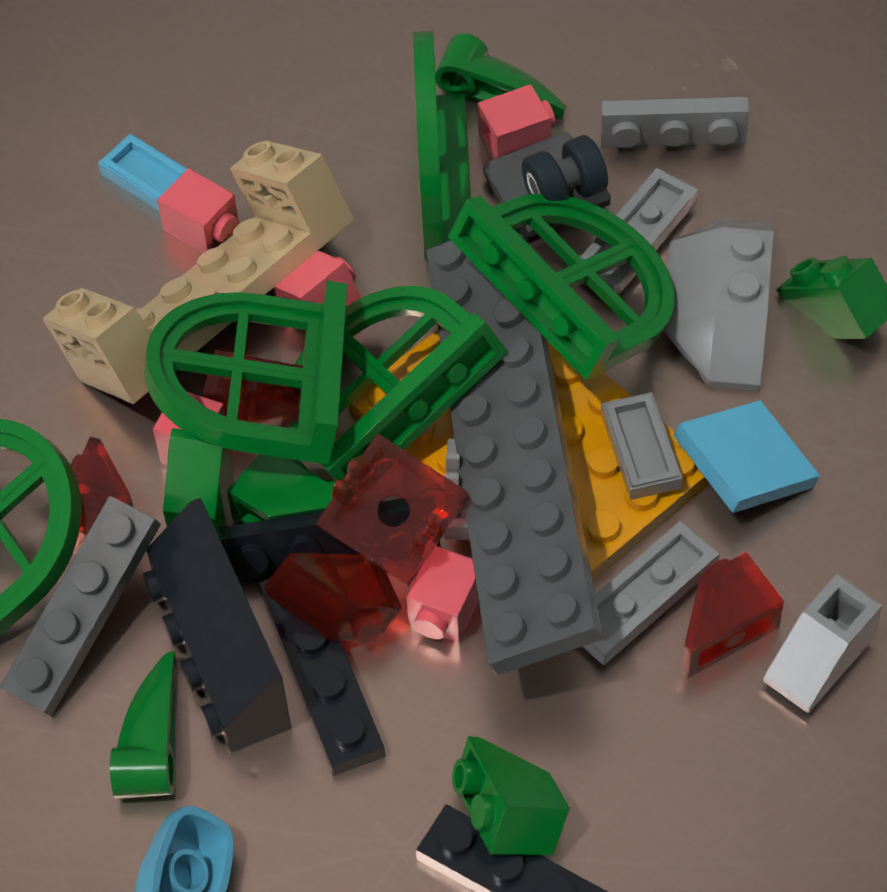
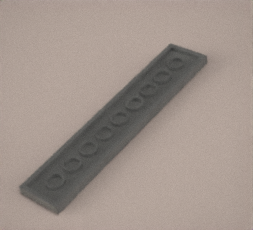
(520, 484)

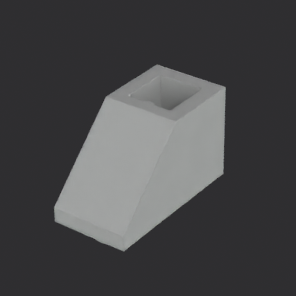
(824, 643)

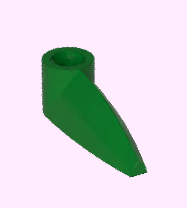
(473, 72)
(148, 738)

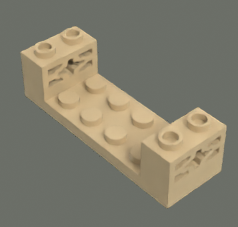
(295, 216)

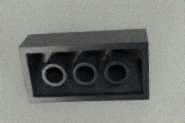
(217, 631)

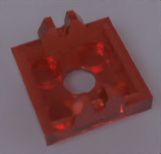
(382, 473)

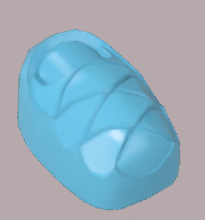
(188, 854)

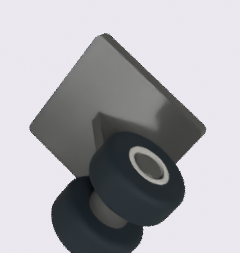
(552, 167)

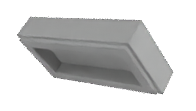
(641, 446)

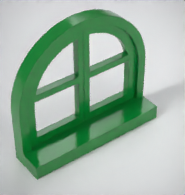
(441, 147)
(547, 296)
(317, 379)
(426, 390)
(63, 526)

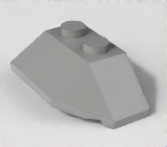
(722, 300)

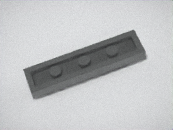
(80, 605)

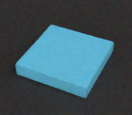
(746, 456)

